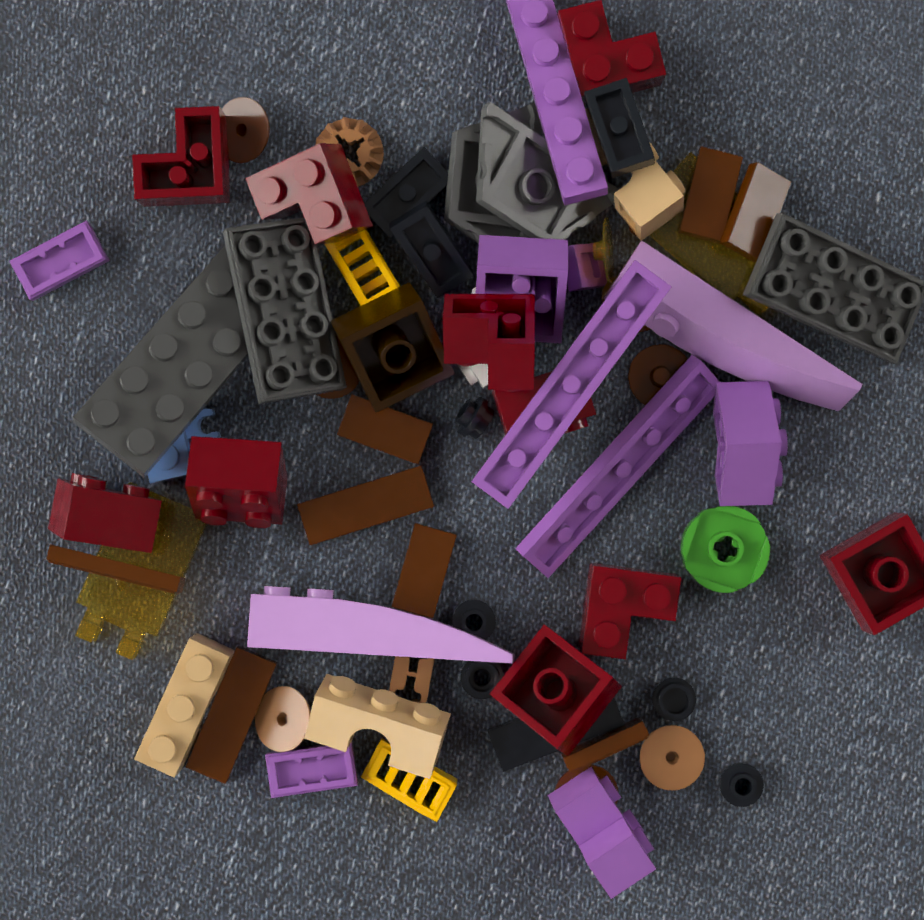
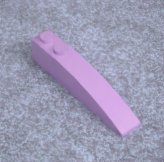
(736, 339)
(358, 628)

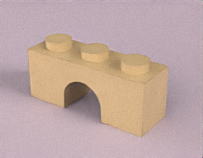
(649, 196)
(184, 705)
(410, 727)

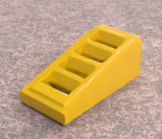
(363, 271)
(415, 801)

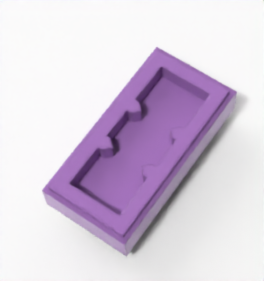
(59, 260)
(310, 770)

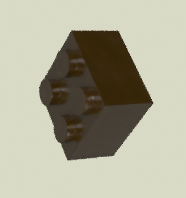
(392, 347)

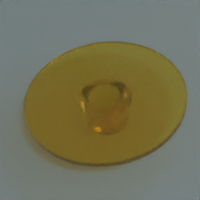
(604, 250)

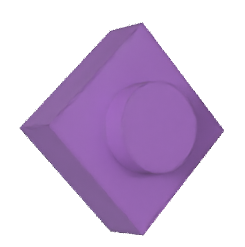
(583, 270)

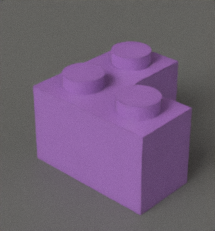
(527, 267)
(748, 443)
(607, 837)

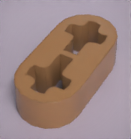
(422, 676)

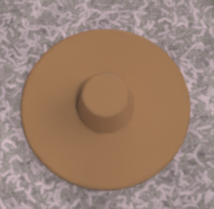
(282, 719)
(672, 757)

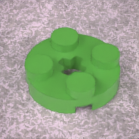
(735, 571)

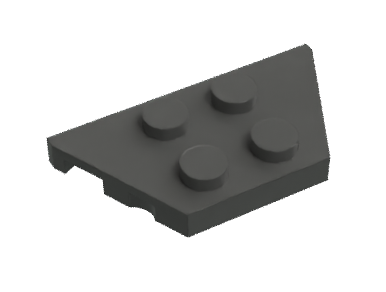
(520, 180)
(461, 204)

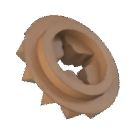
(370, 152)

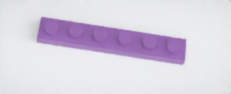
(558, 100)
(571, 384)
(619, 466)

